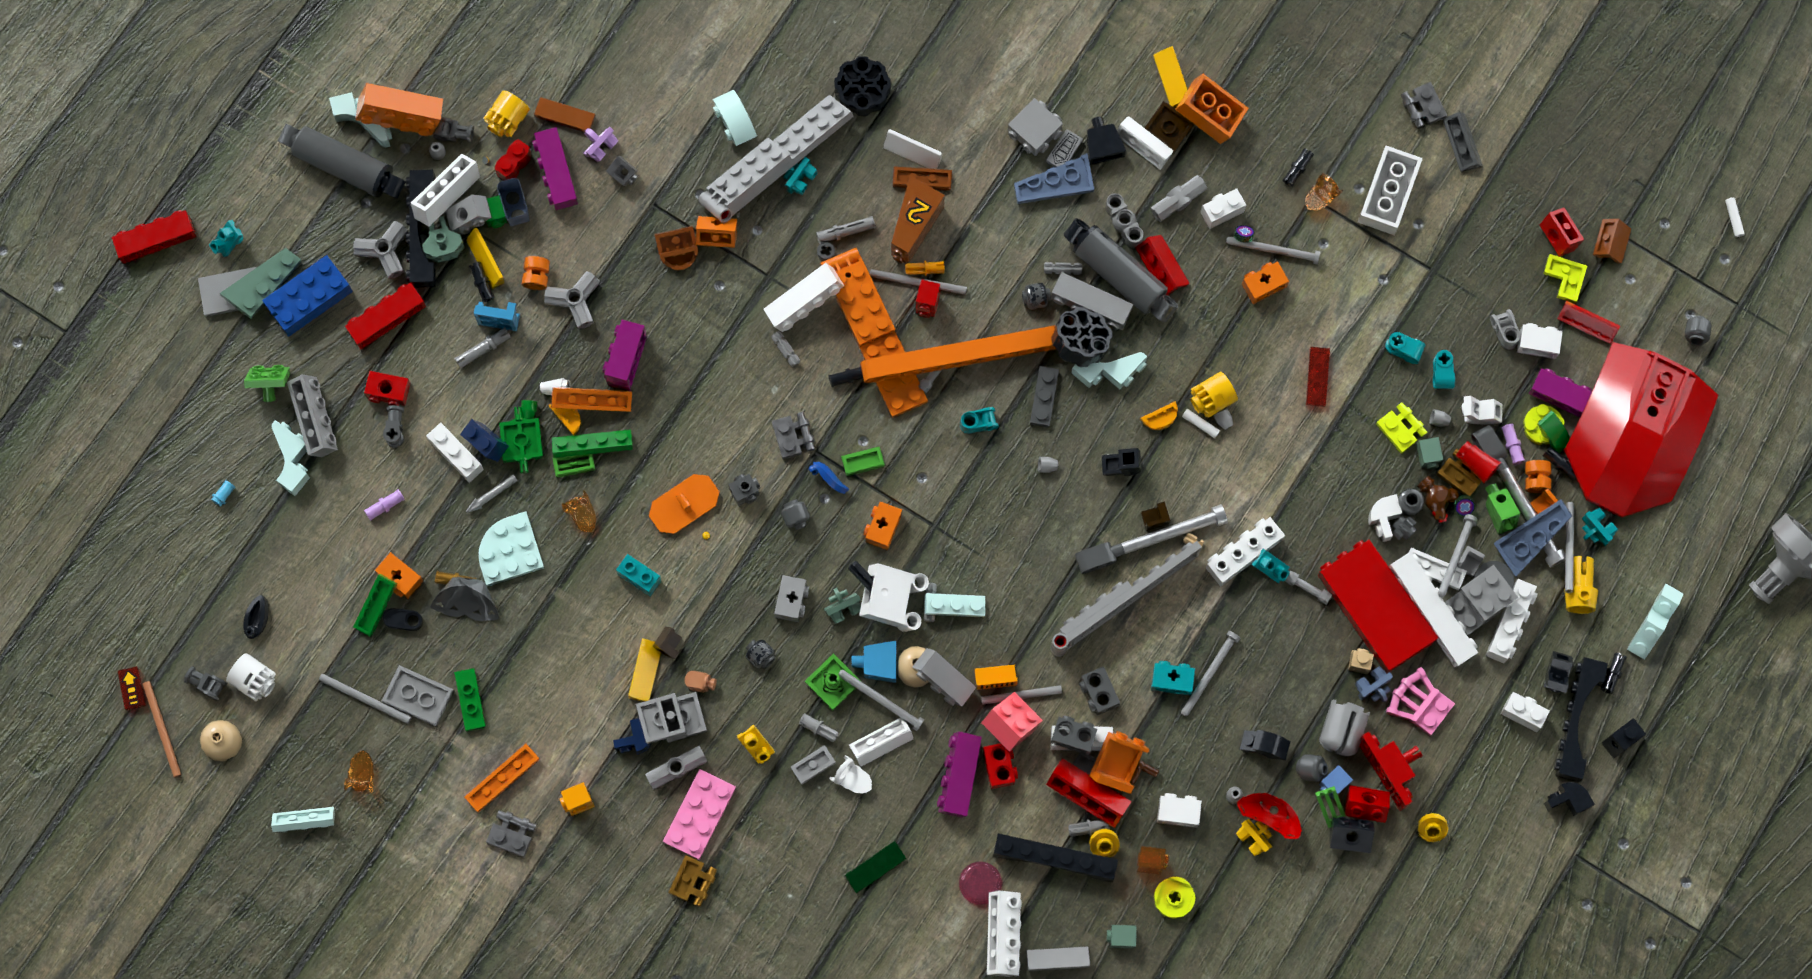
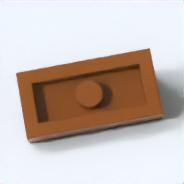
(1612, 240)

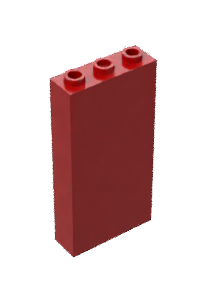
(1377, 605)

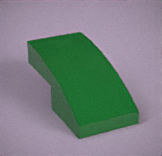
(1554, 431)

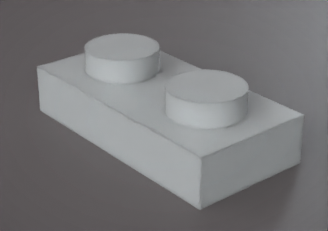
(813, 765)

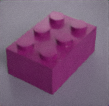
(624, 355)

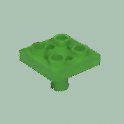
(267, 379)
(817, 682)

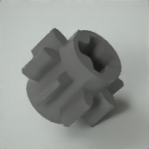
(1404, 528)

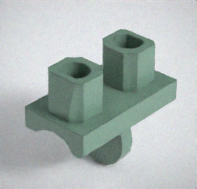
(851, 602)

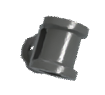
(451, 130)
(394, 426)
(207, 684)

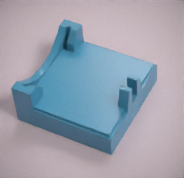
(497, 317)

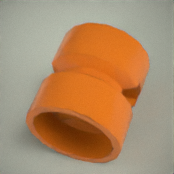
(535, 274)
(1537, 476)

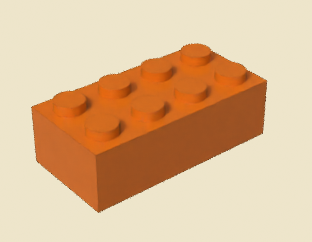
(399, 109)

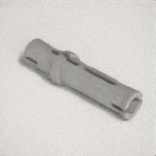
(838, 232)
(483, 347)

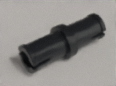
(1298, 167)
(481, 282)
(848, 375)
(1560, 462)
(1613, 673)

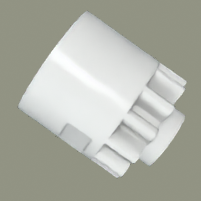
(251, 677)

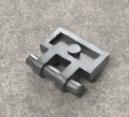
(1428, 102)
(787, 437)
(508, 839)

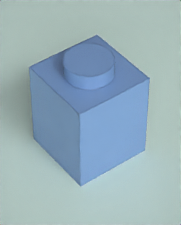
(1336, 778)

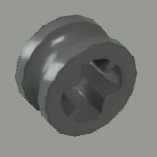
(827, 246)

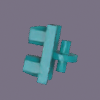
(796, 175)
(227, 239)
(1595, 529)
(1271, 566)

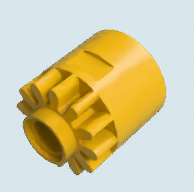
(506, 114)
(1213, 395)

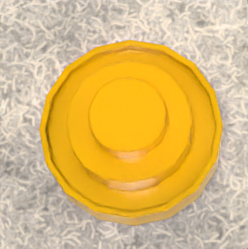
(1432, 827)
(1104, 843)

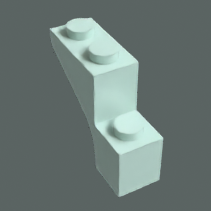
(345, 108)
(1117, 371)
(293, 448)
(1655, 621)

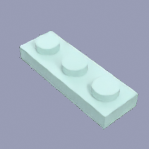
(954, 605)
(303, 819)

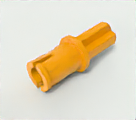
(925, 268)

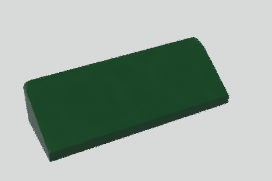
(875, 867)

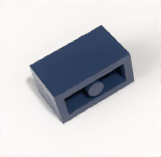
(484, 440)

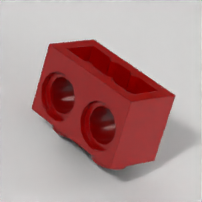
(994, 766)

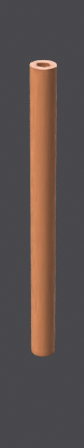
(161, 729)

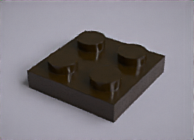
(1169, 126)

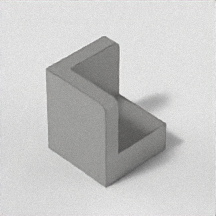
(1470, 560)

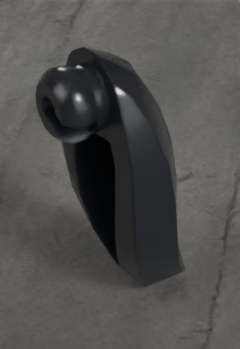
(256, 617)

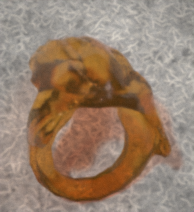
(1322, 193)
(581, 512)
(360, 773)

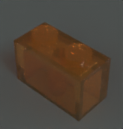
(1152, 860)

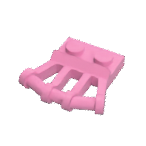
(1430, 712)

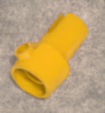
(1584, 595)

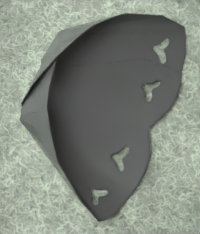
(467, 596)

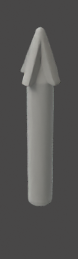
(477, 503)

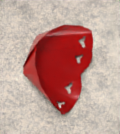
(1262, 812)

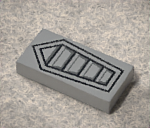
(1064, 149)

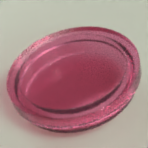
(978, 881)

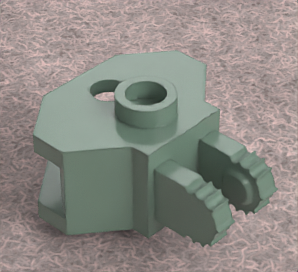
(442, 243)

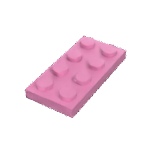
(699, 814)

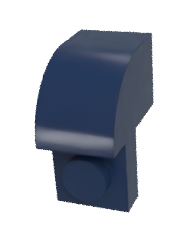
(637, 740)

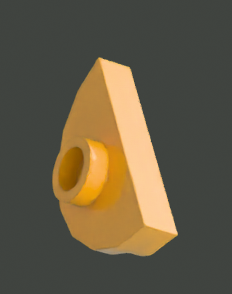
(569, 418)
(1161, 418)

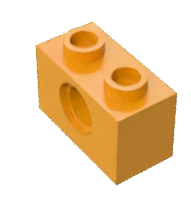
(576, 799)

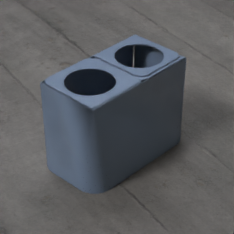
(513, 185)

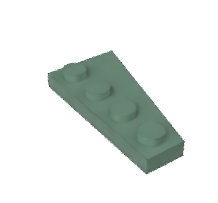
(261, 282)

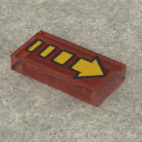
(131, 688)

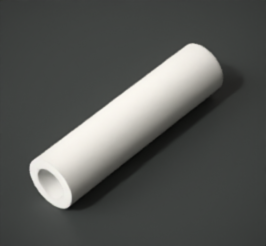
(1735, 217)
(1201, 423)

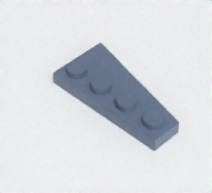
(1062, 181)
(1530, 538)

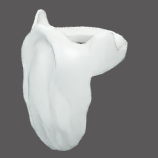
(852, 777)

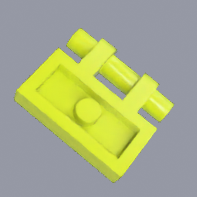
(1397, 432)

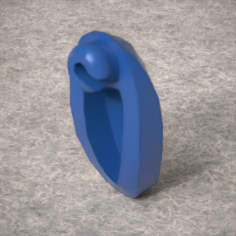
(829, 476)

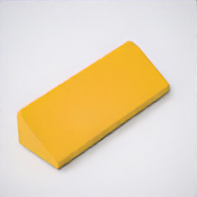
(1170, 75)
(484, 256)
(644, 671)

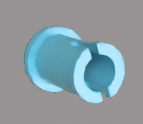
(223, 493)

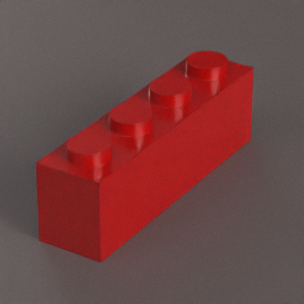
(154, 236)
(385, 316)
(1087, 793)

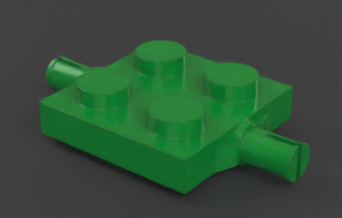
(523, 440)

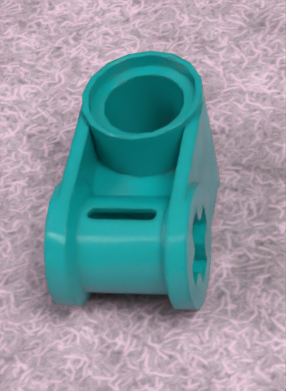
(1407, 347)
(1443, 373)
(980, 420)

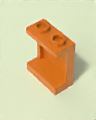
(1118, 761)

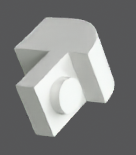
(1482, 411)
(1382, 511)

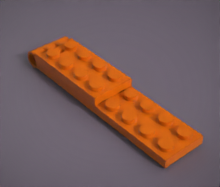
(873, 329)

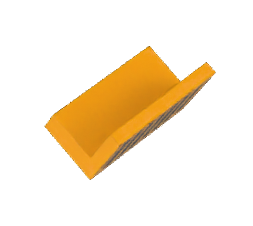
(995, 677)

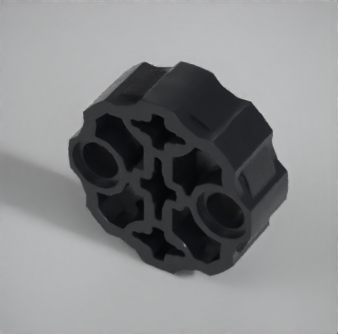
(854, 94)
(1081, 337)

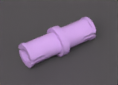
(1513, 444)
(384, 505)

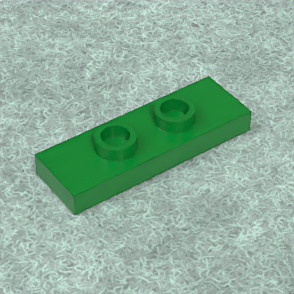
(375, 605)
(470, 699)

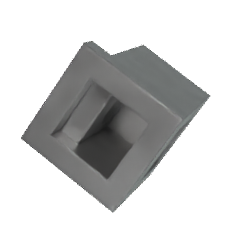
(615, 171)

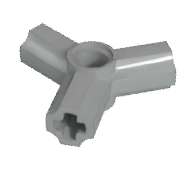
(388, 259)
(579, 309)

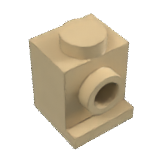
(1360, 661)

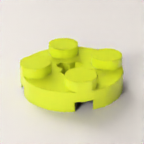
(1531, 423)
(1185, 893)

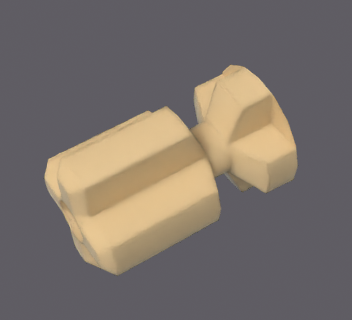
(1192, 538)

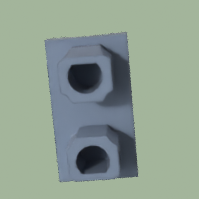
(1381, 679)

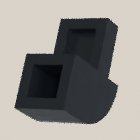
(1126, 462)
(1558, 672)
(1265, 743)
(1574, 795)

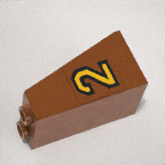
(917, 216)

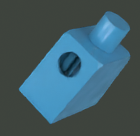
(878, 661)

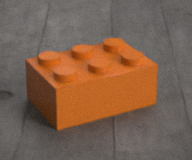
(1212, 108)

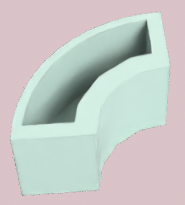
(734, 117)

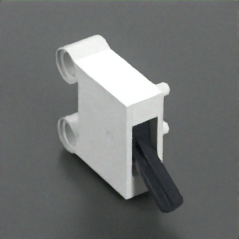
(888, 594)

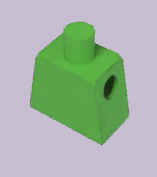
(1501, 509)

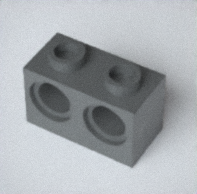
(1105, 690)
(1072, 740)

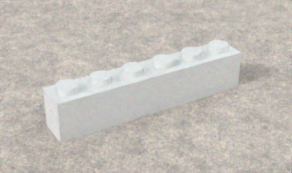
(1439, 615)

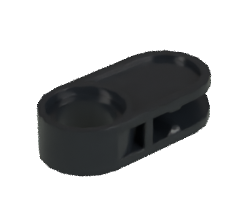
(398, 619)

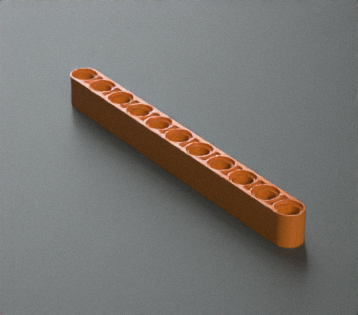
(957, 354)

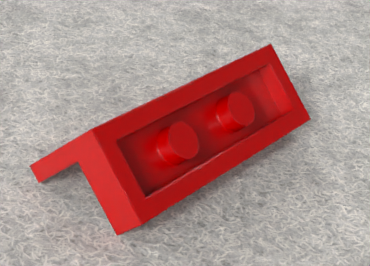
(1162, 263)

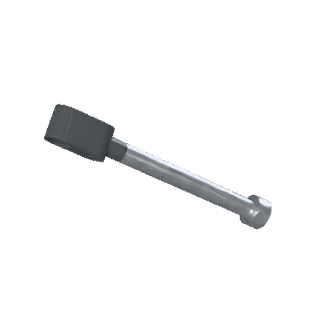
(1489, 443)
(1105, 554)

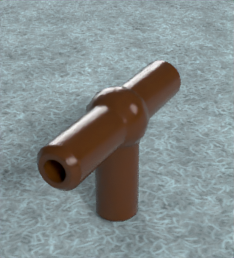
(1142, 766)

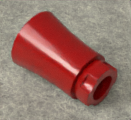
(1478, 461)

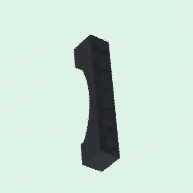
(421, 272)
(1571, 763)
(1054, 856)

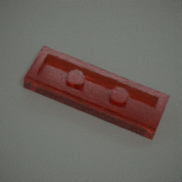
(1317, 376)

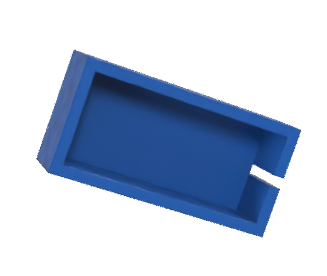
(307, 295)

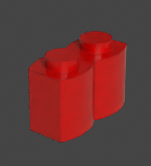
(517, 157)

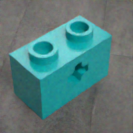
(638, 575)
(1162, 682)

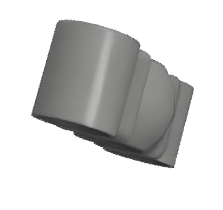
(1122, 212)

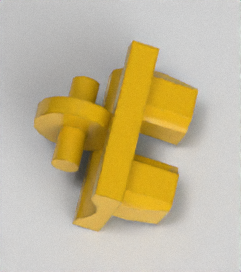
(756, 744)
(1249, 829)

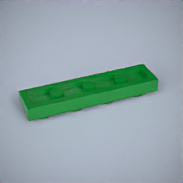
(592, 443)

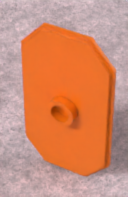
(684, 503)

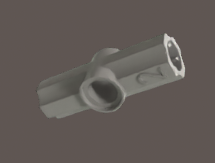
(1178, 198)
(663, 773)

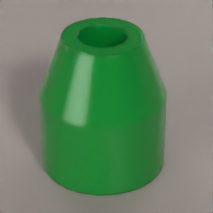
(529, 408)

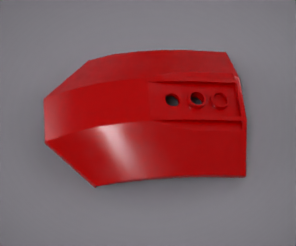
(1621, 451)

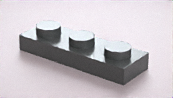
(1044, 396)

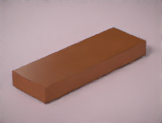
(564, 114)
(935, 178)

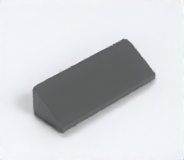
(1462, 142)

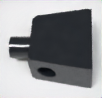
(1103, 142)
(1624, 738)

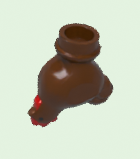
(1437, 497)

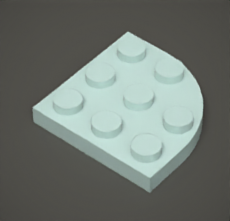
(509, 550)

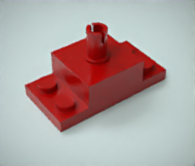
(1391, 767)

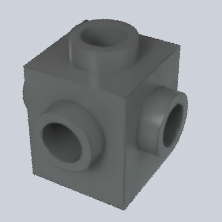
(744, 489)

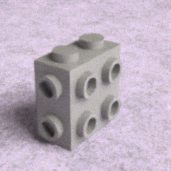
(1035, 127)

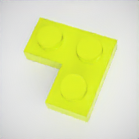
(1570, 273)

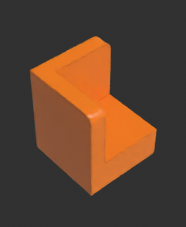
(1543, 501)

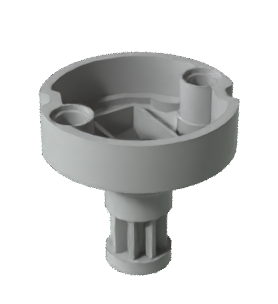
(1793, 559)

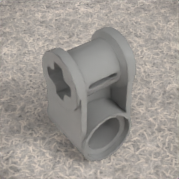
(1504, 325)

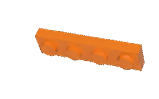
(591, 399)
(502, 778)

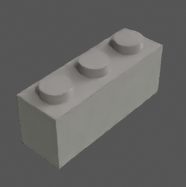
(943, 678)

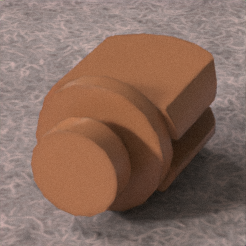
(700, 681)

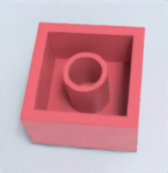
(1011, 721)

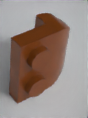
(677, 247)

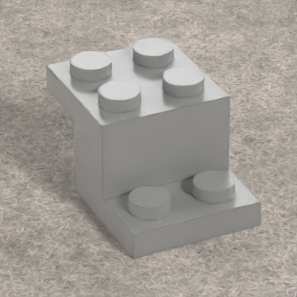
(1481, 599)
(671, 717)

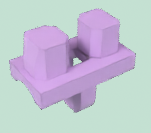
(606, 138)

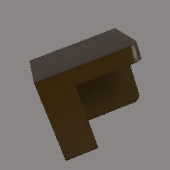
(1156, 517)
(668, 642)

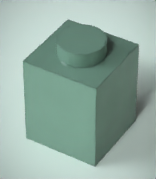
(1429, 453)
(1121, 936)

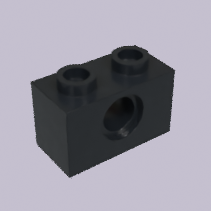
(1359, 842)

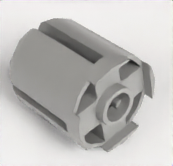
(1343, 728)

